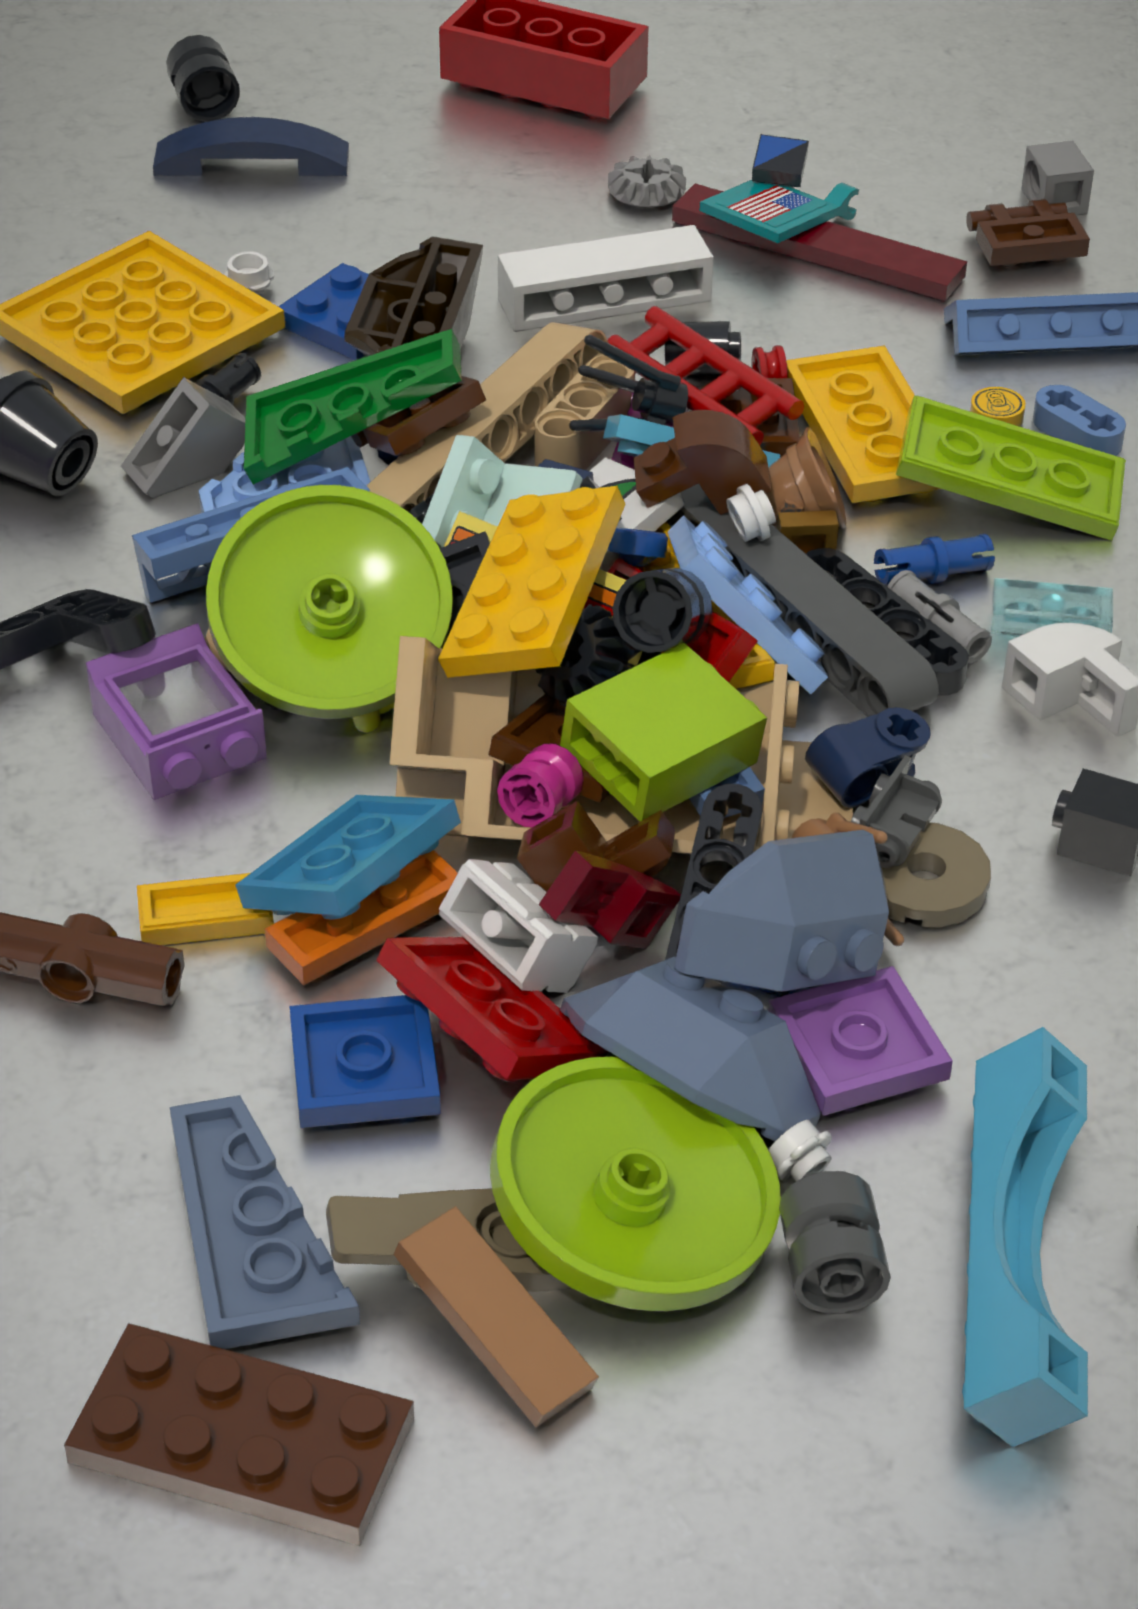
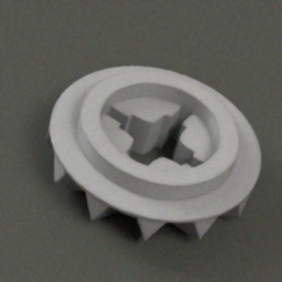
(663, 186)

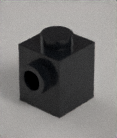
(1099, 822)

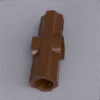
(87, 959)

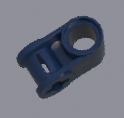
(857, 753)

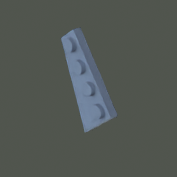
(252, 1247)

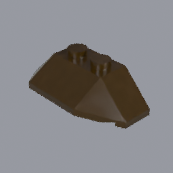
(417, 296)

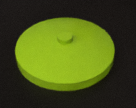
(317, 596)
(632, 1187)

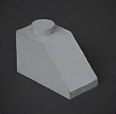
(186, 441)

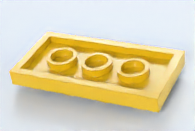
(859, 415)
(533, 582)

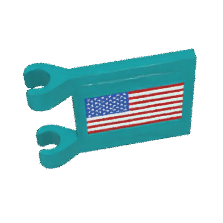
(778, 210)

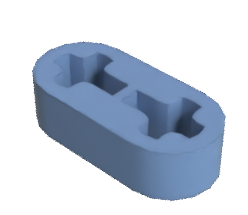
(1078, 419)

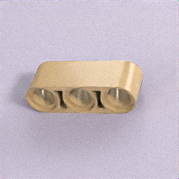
(580, 400)

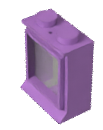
(175, 712)

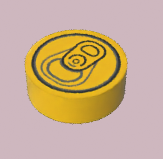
(999, 404)

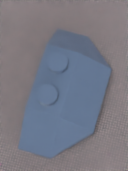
(791, 916)
(701, 1043)

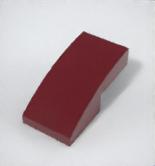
(611, 899)

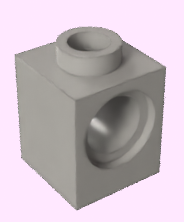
(1058, 175)

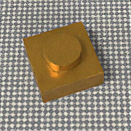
(810, 529)

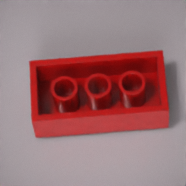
(545, 54)

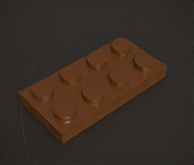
(241, 1433)

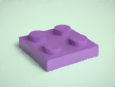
(862, 1040)

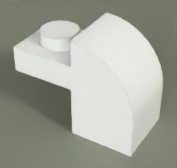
(1069, 667)

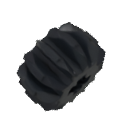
(591, 657)

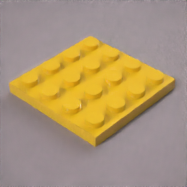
(137, 321)

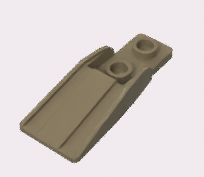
(370, 1228)

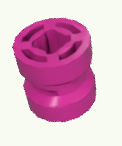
(540, 785)

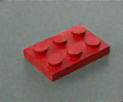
(508, 1027)

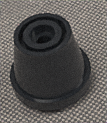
(41, 436)

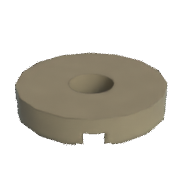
(952, 896)

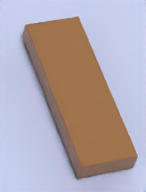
(495, 1316)

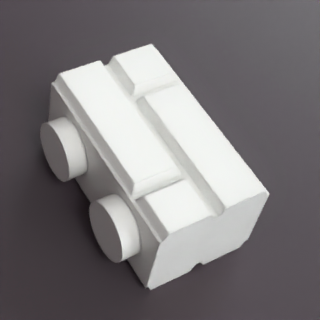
(501, 918)

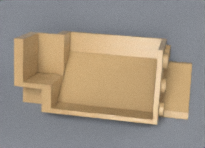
(447, 730)

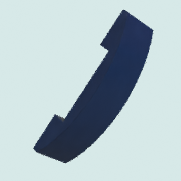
(251, 138)

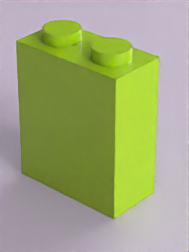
(663, 731)

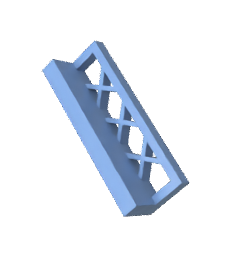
(1044, 323)
(195, 539)

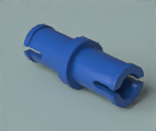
(936, 558)

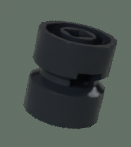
(202, 78)
(662, 609)

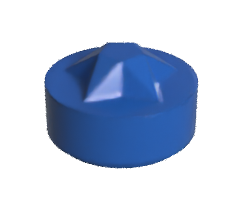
(638, 546)

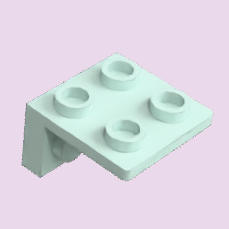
(483, 485)

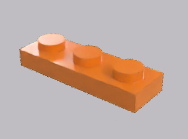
(317, 945)

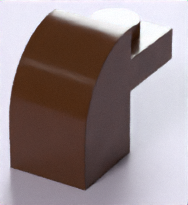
(706, 451)
(553, 841)

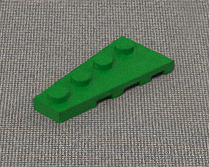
(331, 405)

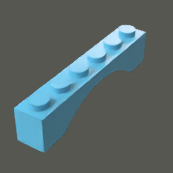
(1018, 1359)

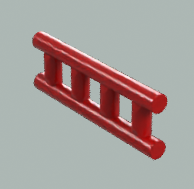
(703, 351)

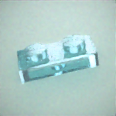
(1030, 605)

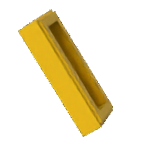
(197, 911)

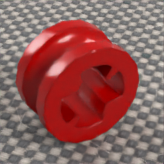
(770, 364)

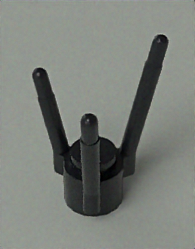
(655, 398)

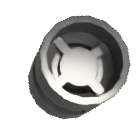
(834, 1242)

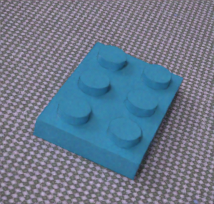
(348, 855)

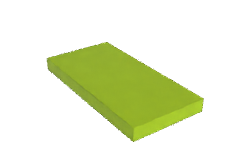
(1012, 467)

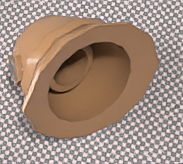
(804, 480)

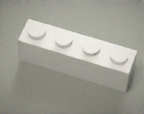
(604, 277)

